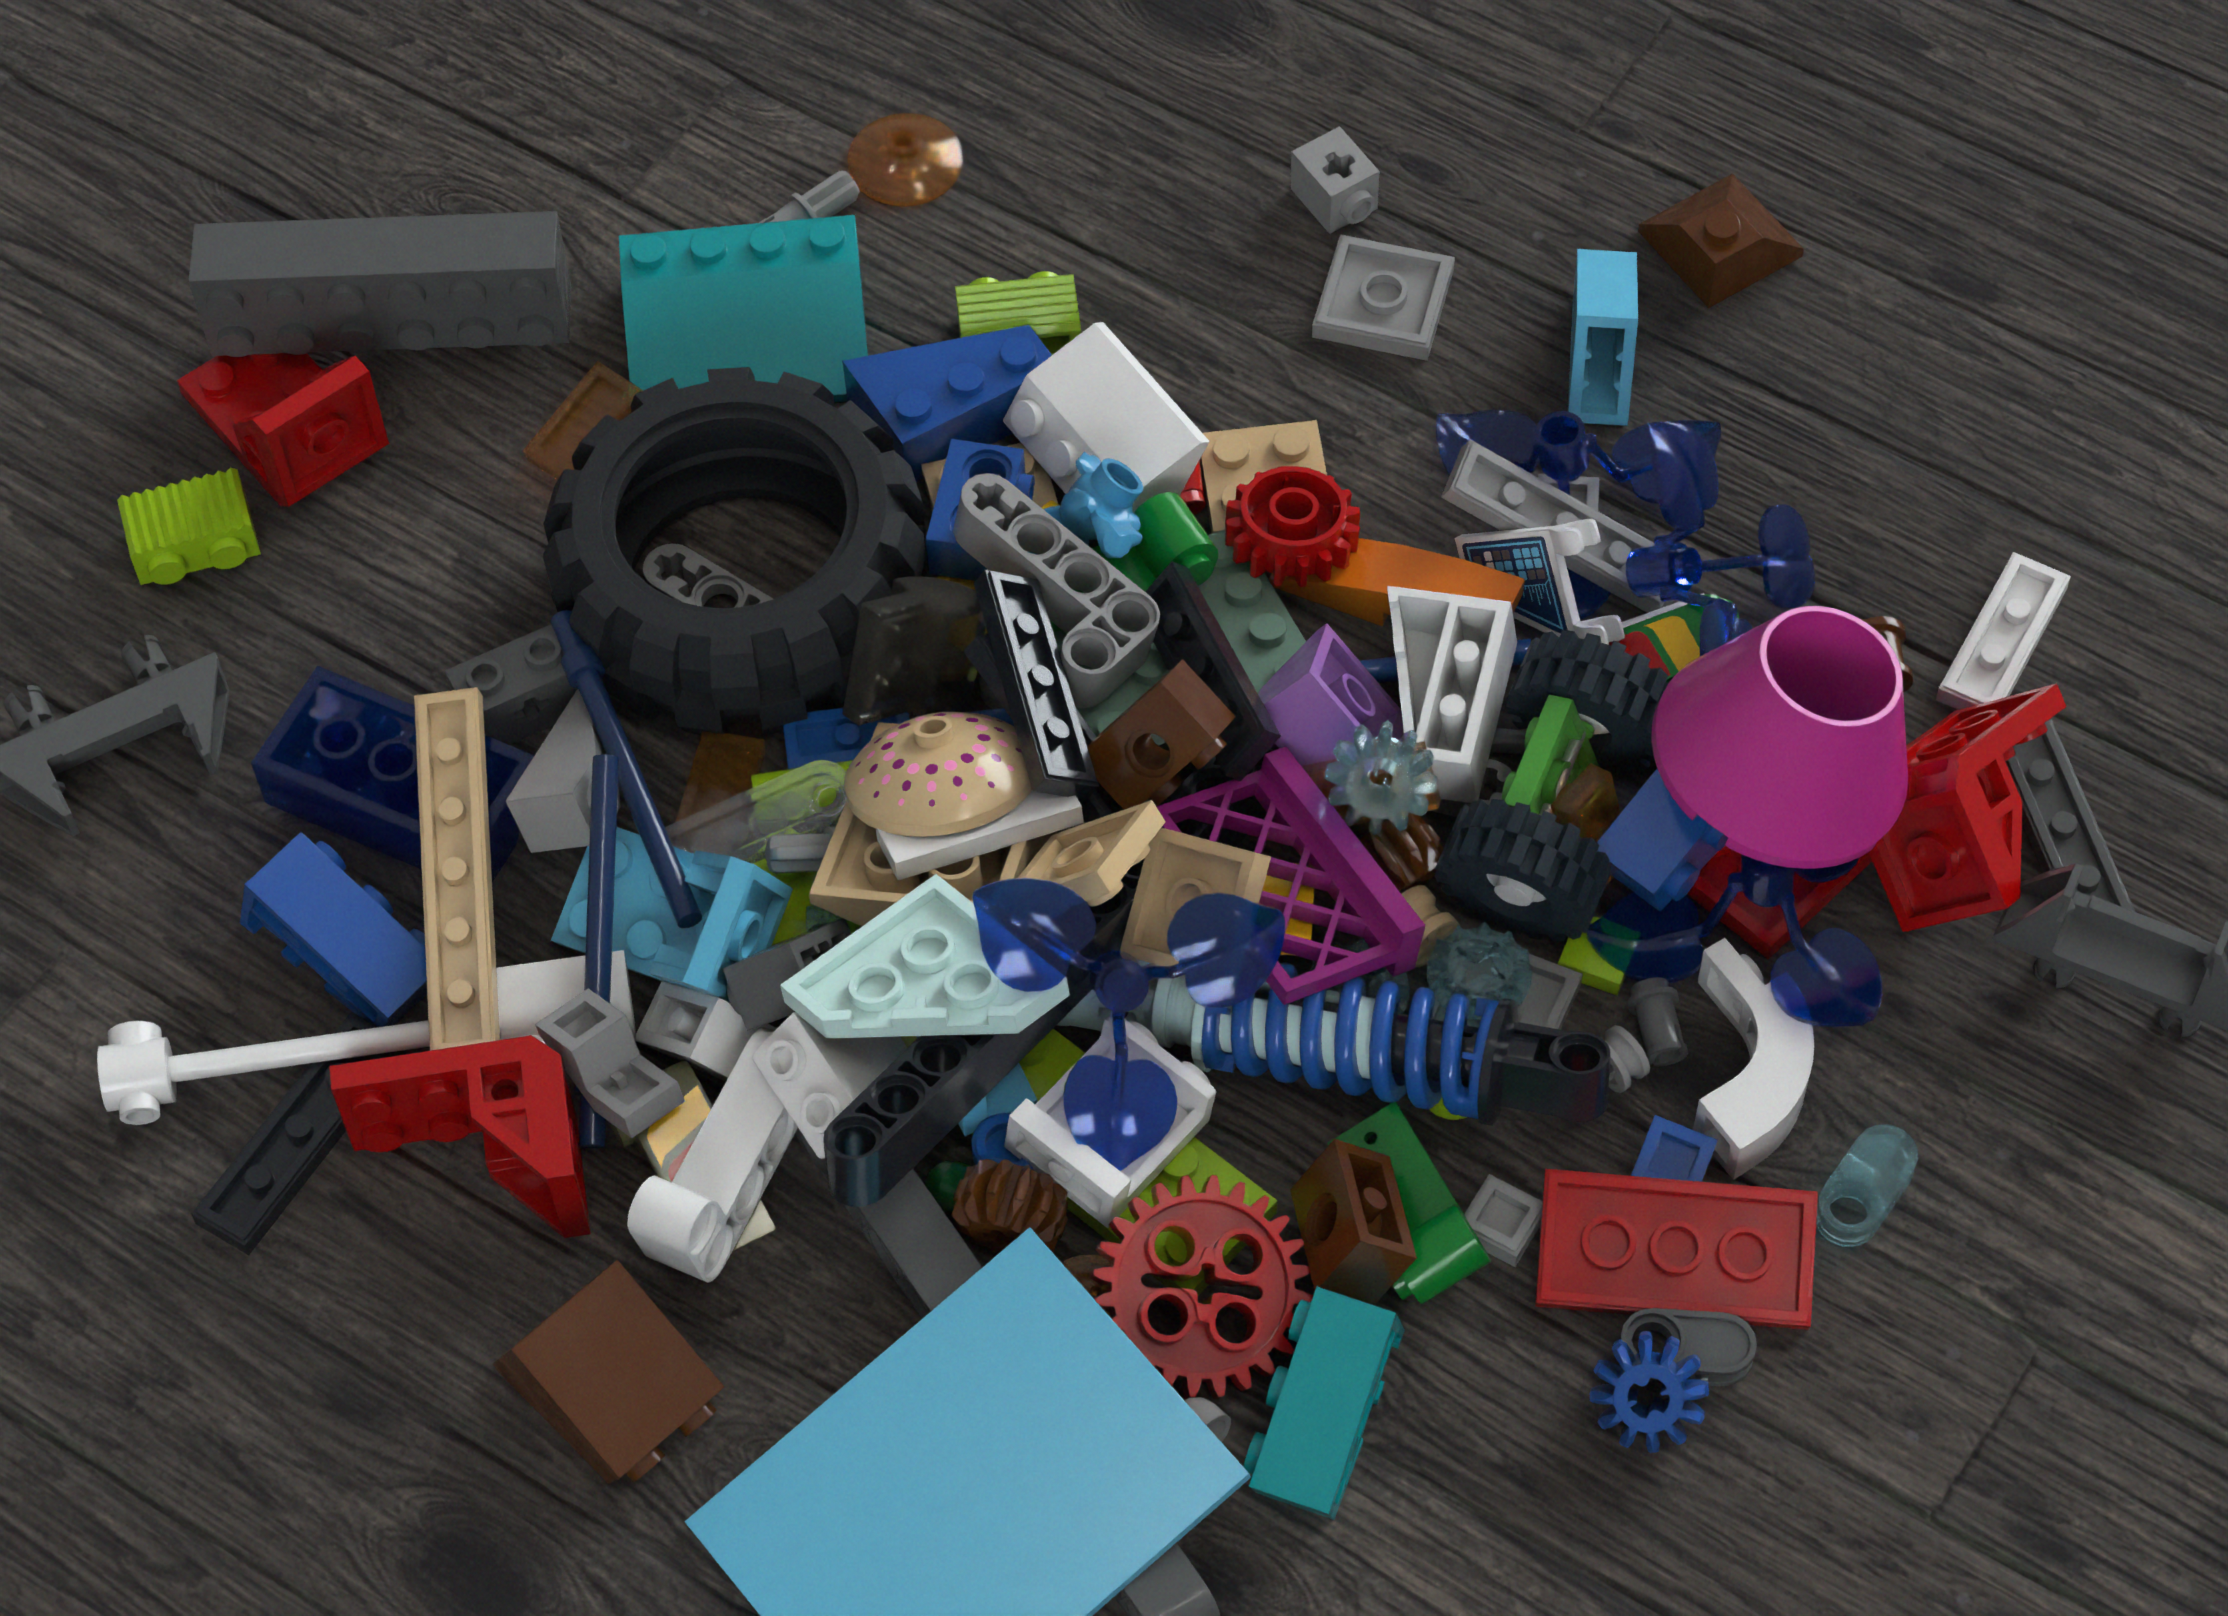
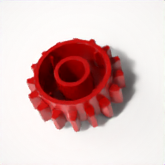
(1292, 524)

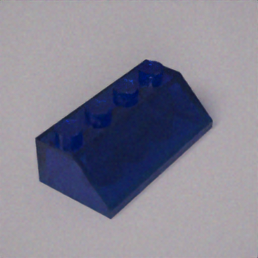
(351, 767)

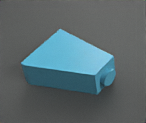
(1603, 336)

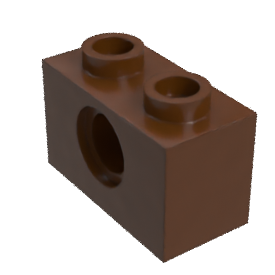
(1183, 715)
(1353, 1222)

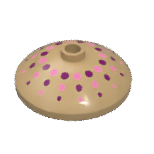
(938, 775)

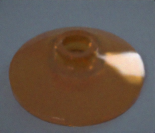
(905, 159)

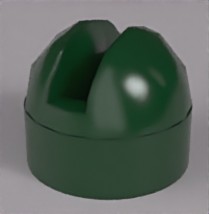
(943, 1181)

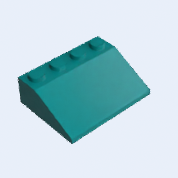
(744, 298)

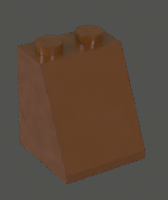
(612, 1376)

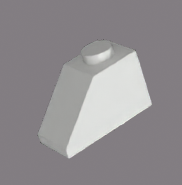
(695, 1029)

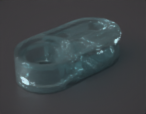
(1874, 1174)

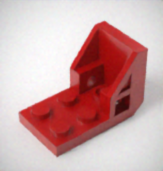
(289, 417)
(1962, 815)
(499, 1087)

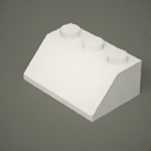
(1104, 404)

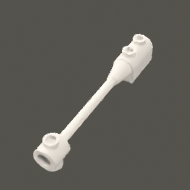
(142, 1073)

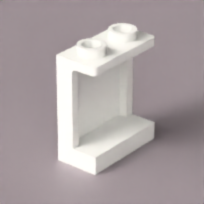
(820, 1074)
(1045, 1140)

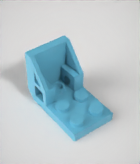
(737, 906)

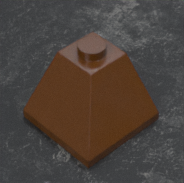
(1720, 240)

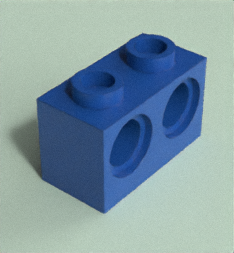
(962, 463)

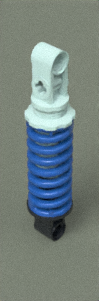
(1374, 1046)

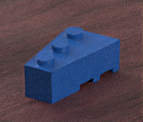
(944, 390)
(1658, 846)
(338, 931)

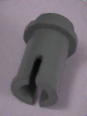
(1654, 1006)

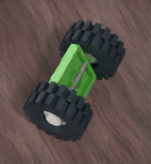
(1511, 856)

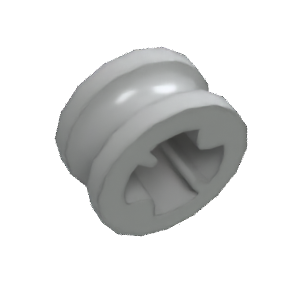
(1626, 1058)

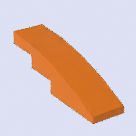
(1377, 564)

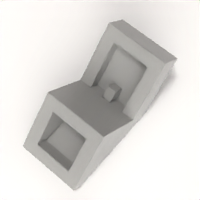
(607, 1064)

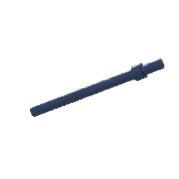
(585, 673)
(599, 913)

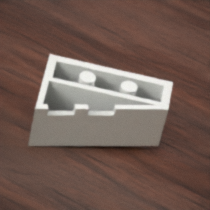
(1452, 679)

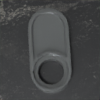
(1718, 1338)

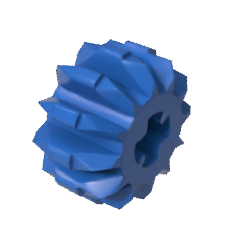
(1659, 1413)

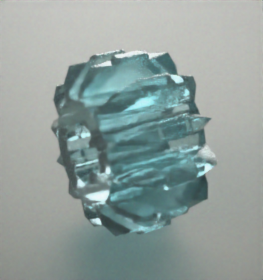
(1385, 801)

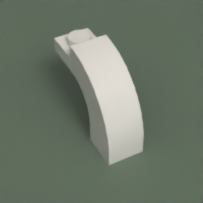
(1764, 1100)

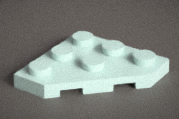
(914, 975)

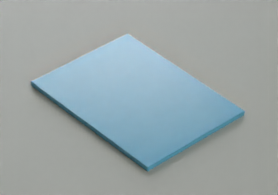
(977, 1466)

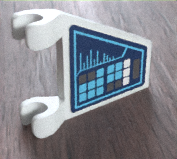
(1539, 559)

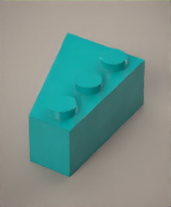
(1322, 1401)

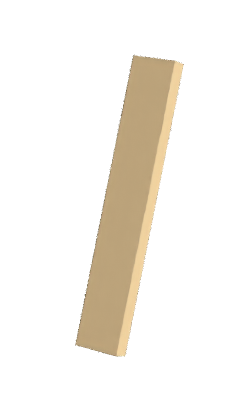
(456, 869)

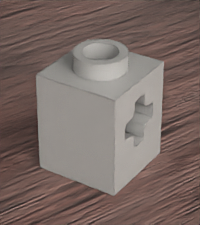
(1335, 190)

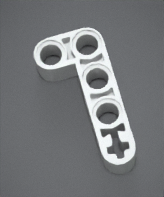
(721, 1178)

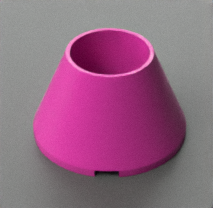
(1789, 739)

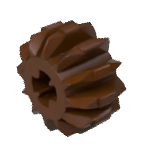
(1406, 855)
(1006, 1199)

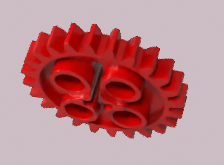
(1205, 1225)

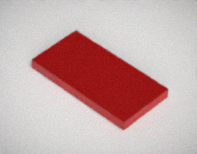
(1676, 1246)

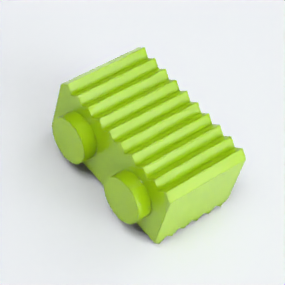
(1041, 301)
(188, 527)

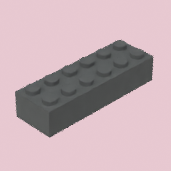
(381, 283)

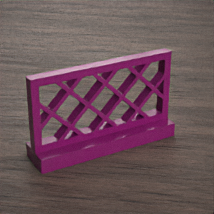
(1336, 864)

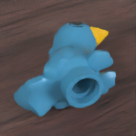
(1101, 505)

